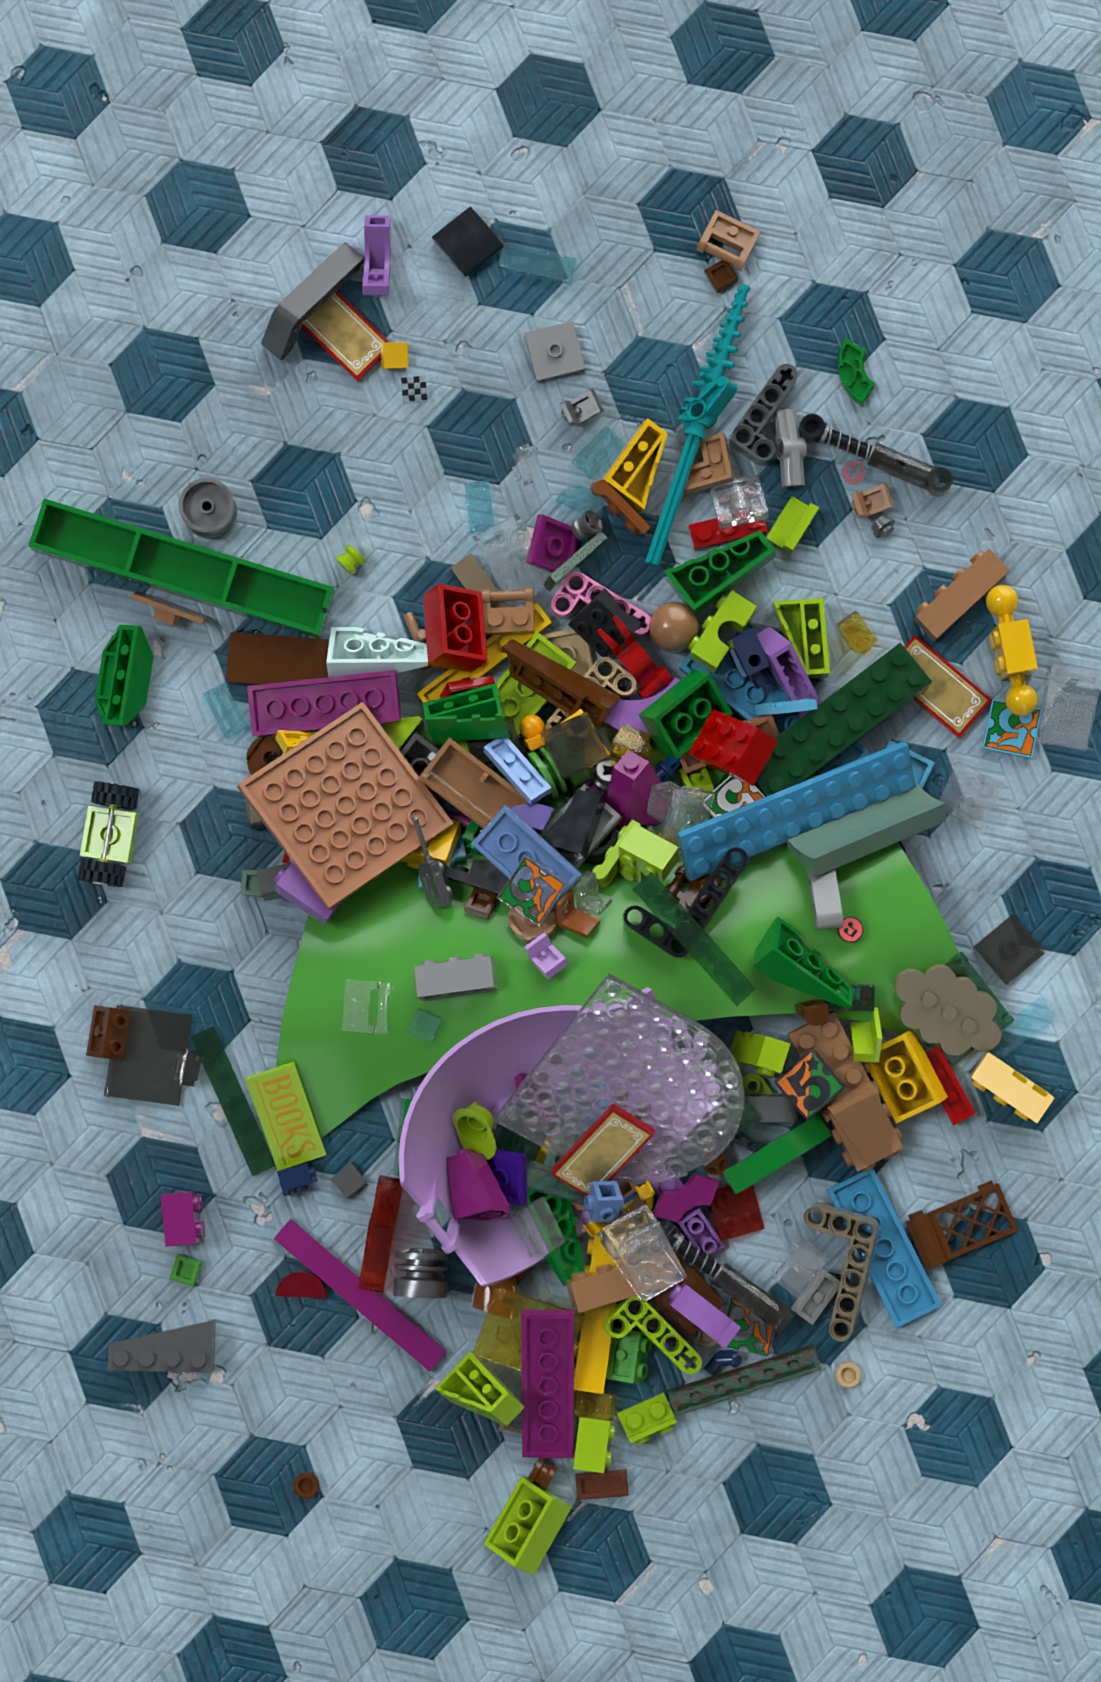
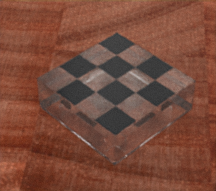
(414, 389)

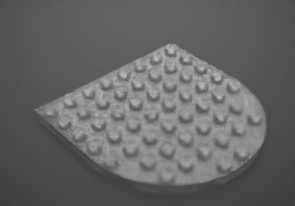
(646, 1062)

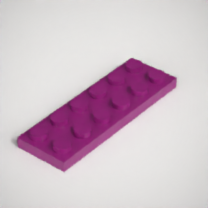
(319, 701)
(548, 1383)

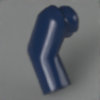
(723, 1358)

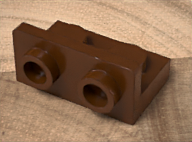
(108, 1033)

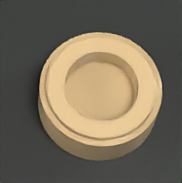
(847, 1374)

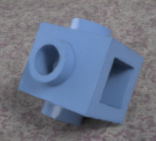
(604, 1201)

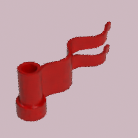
(637, 662)

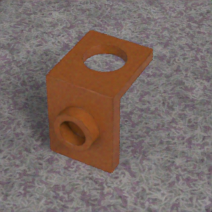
(573, 919)

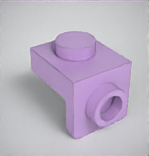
(545, 956)

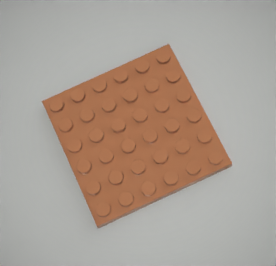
(344, 805)

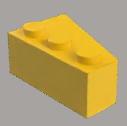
(636, 465)

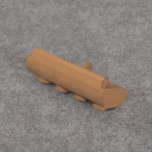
(469, 784)

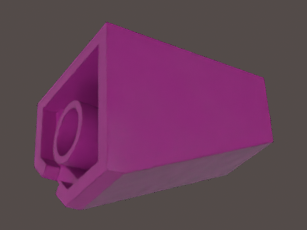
(631, 790)
(474, 1188)

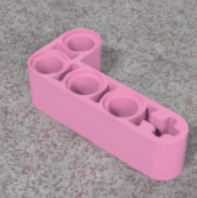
(583, 595)

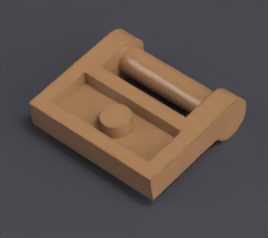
(731, 233)
(508, 619)

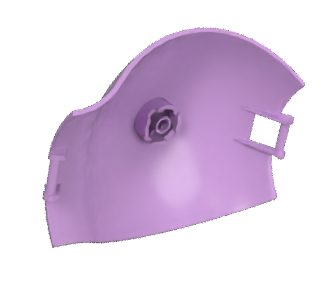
(480, 1071)

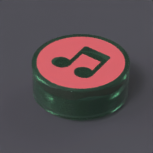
(851, 930)

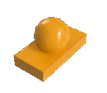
(530, 729)

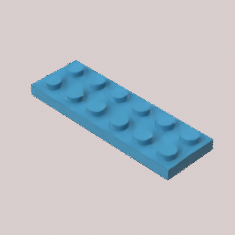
(895, 1264)

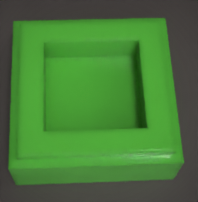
(185, 1270)

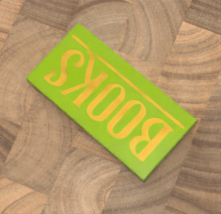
(285, 1116)

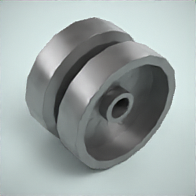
(206, 493)

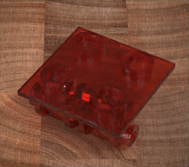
(736, 1213)

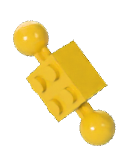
(1013, 650)

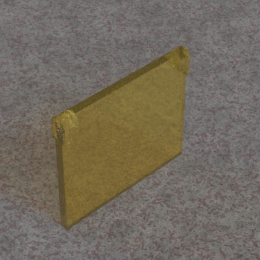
(502, 1331)

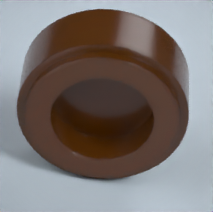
(306, 1485)

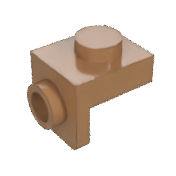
(872, 501)

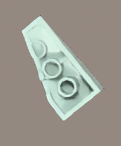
(359, 652)

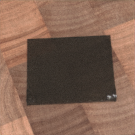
(150, 1057)

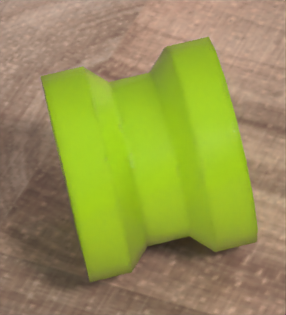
(350, 559)

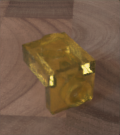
(856, 633)
(595, 1405)

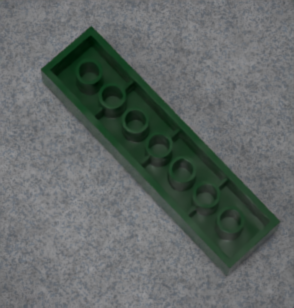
(843, 720)

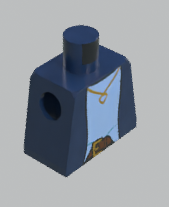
(747, 647)

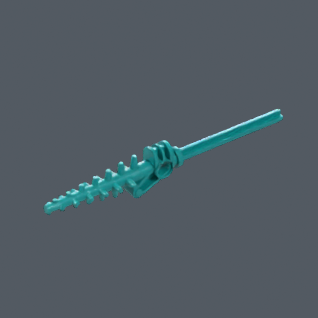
(701, 415)

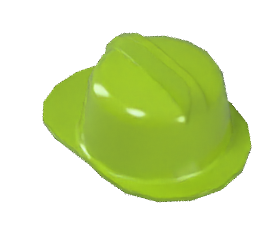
(475, 1129)

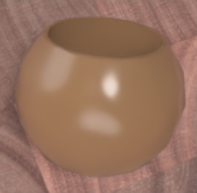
(673, 626)

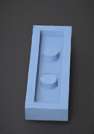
(517, 770)

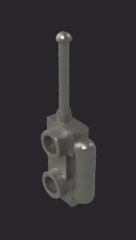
(431, 875)

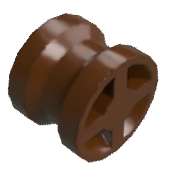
(719, 1163)
(542, 1473)

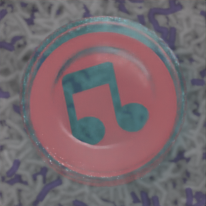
(854, 472)

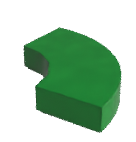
(852, 372)

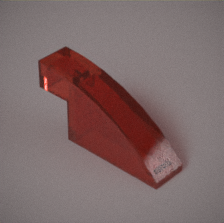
(381, 1234)

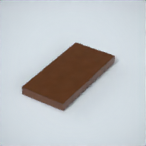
(275, 658)

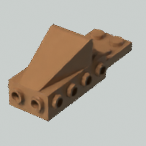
(857, 1112)

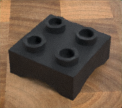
(599, 615)

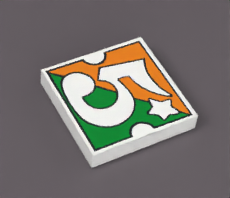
(732, 795)

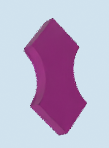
(696, 1192)

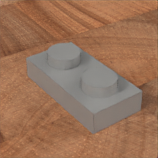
(816, 1296)

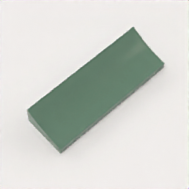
(867, 830)

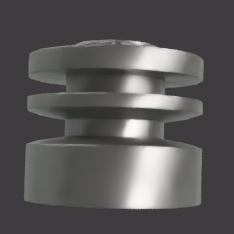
(420, 1274)

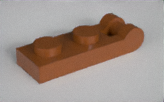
(618, 506)

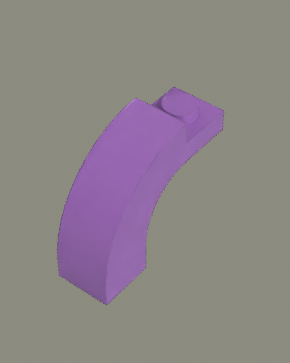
(377, 255)

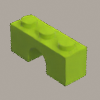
(734, 613)

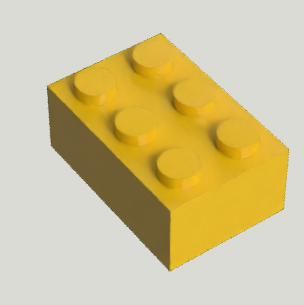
(906, 1077)

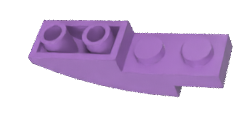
(694, 1223)

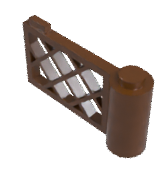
(928, 1233)

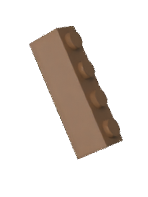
(961, 594)
(598, 1288)

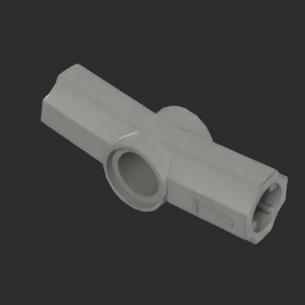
(790, 448)

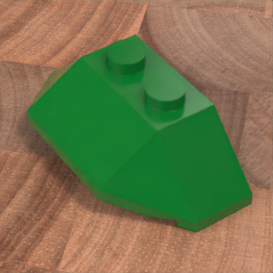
(124, 676)

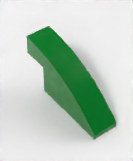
(777, 1153)

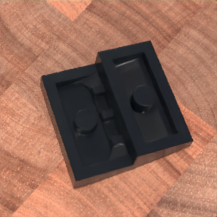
(467, 241)

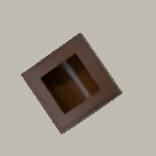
(813, 1011)

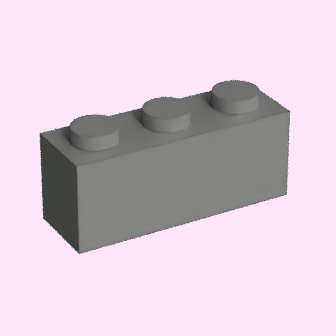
(455, 977)

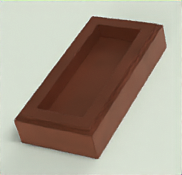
(601, 1485)

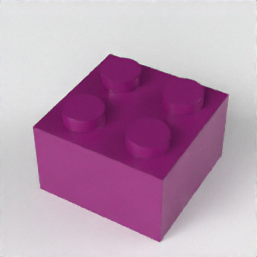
(182, 1218)

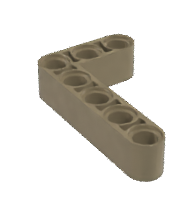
(852, 1263)

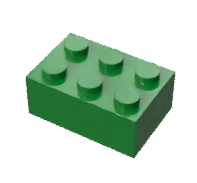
(682, 711)

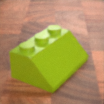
(527, 1526)

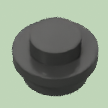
(883, 527)

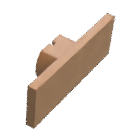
(169, 611)

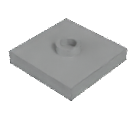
(554, 351)

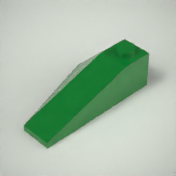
(791, 963)
(568, 1257)

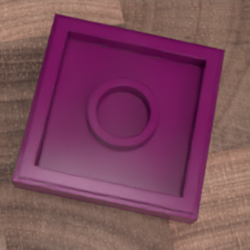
(550, 544)

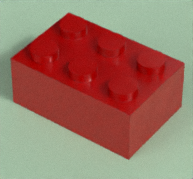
(455, 628)
(733, 747)

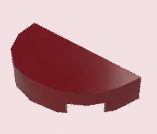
(301, 1285)

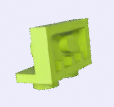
(647, 1418)

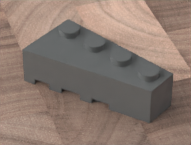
(171, 1350)

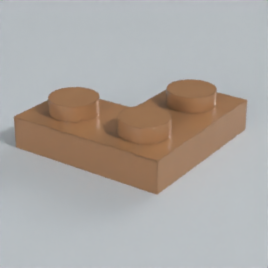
(715, 468)

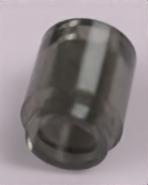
(187, 1067)

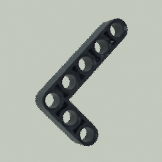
(695, 910)

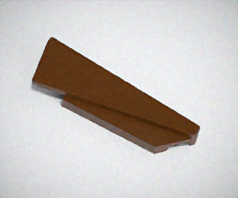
(559, 684)

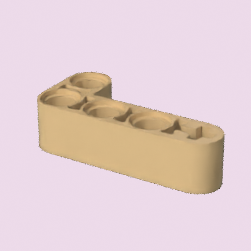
(610, 682)

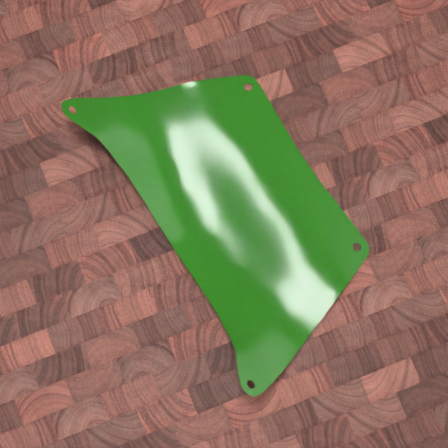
(393, 928)

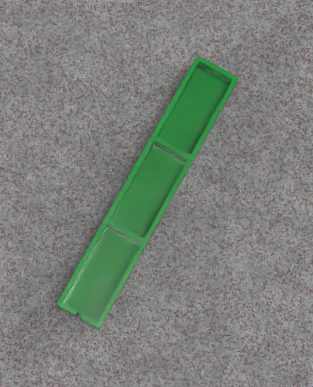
(181, 568)

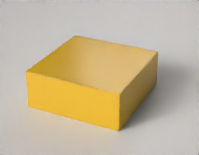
(394, 355)

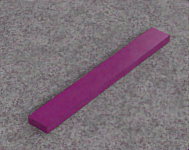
(367, 1302)

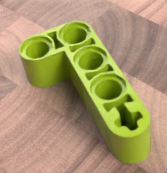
(657, 1337)

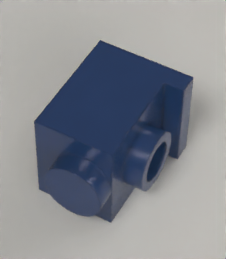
(297, 1178)

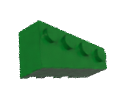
(719, 571)

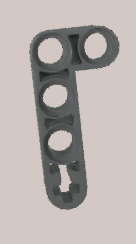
(767, 410)
(773, 1108)

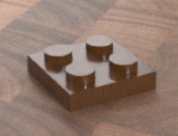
(696, 1283)

